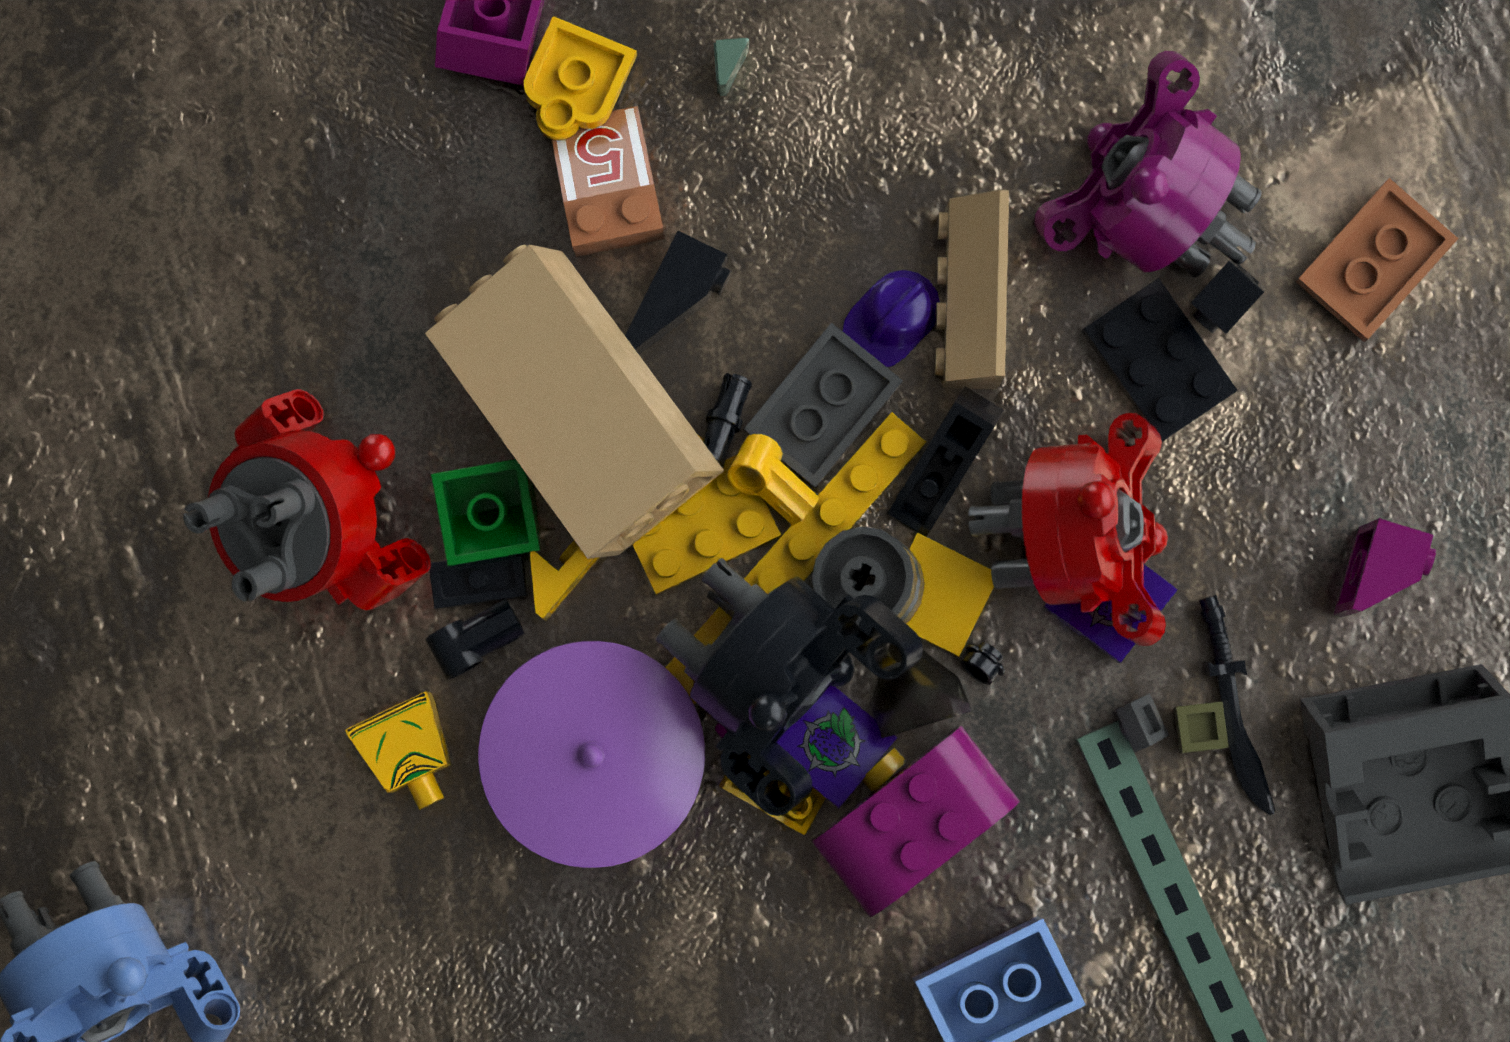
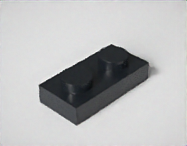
(477, 581)

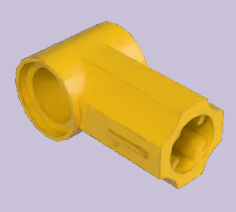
(760, 472)

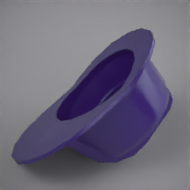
(893, 316)

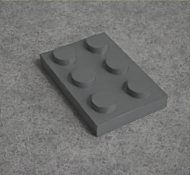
(824, 404)

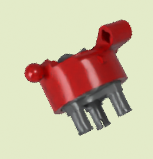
(1084, 526)

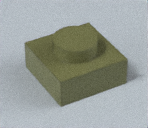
(1201, 727)

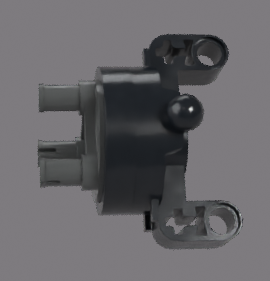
(776, 666)

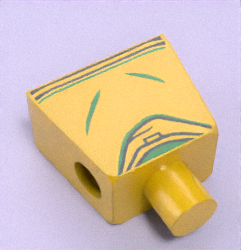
(405, 747)

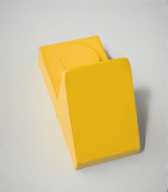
(553, 586)

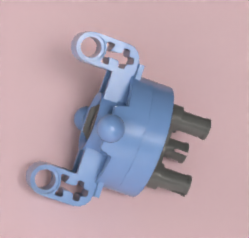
(104, 972)

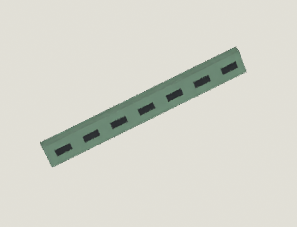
(1169, 886)

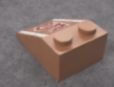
(608, 185)

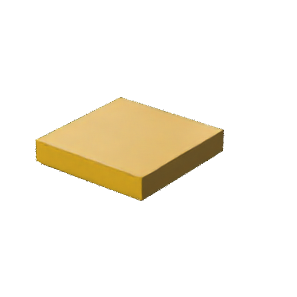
(951, 595)

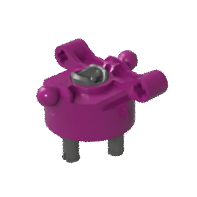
(1157, 183)

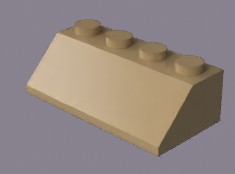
(974, 291)

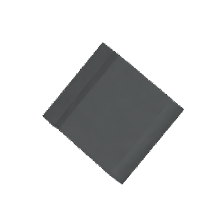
(1413, 781)

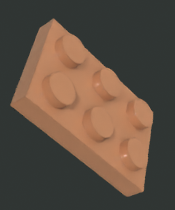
(1376, 260)

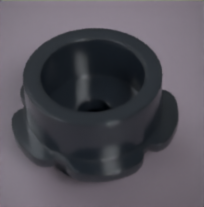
(983, 662)

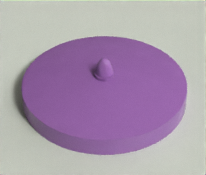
(591, 754)

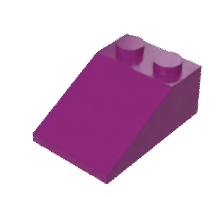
(488, 37)

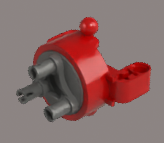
(301, 511)

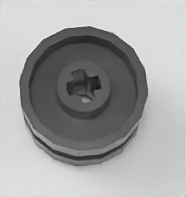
(867, 552)

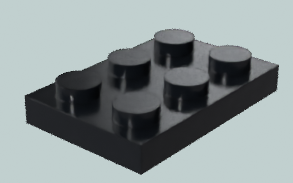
(1159, 359)

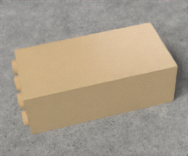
(572, 400)

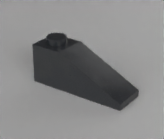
(678, 290)
(945, 461)

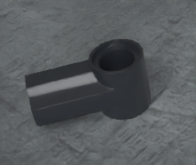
(465, 643)

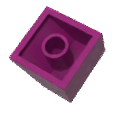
(1382, 564)

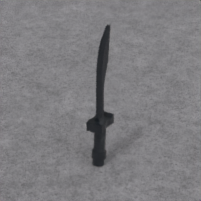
(1243, 755)

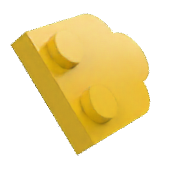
(575, 79)

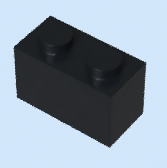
(1227, 298)

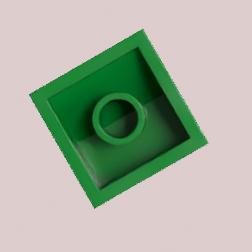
(486, 511)

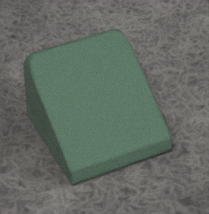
(729, 57)

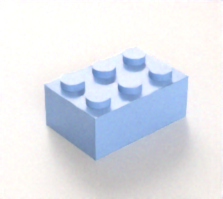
(1000, 987)

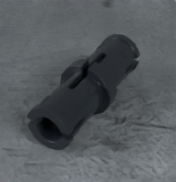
(725, 416)

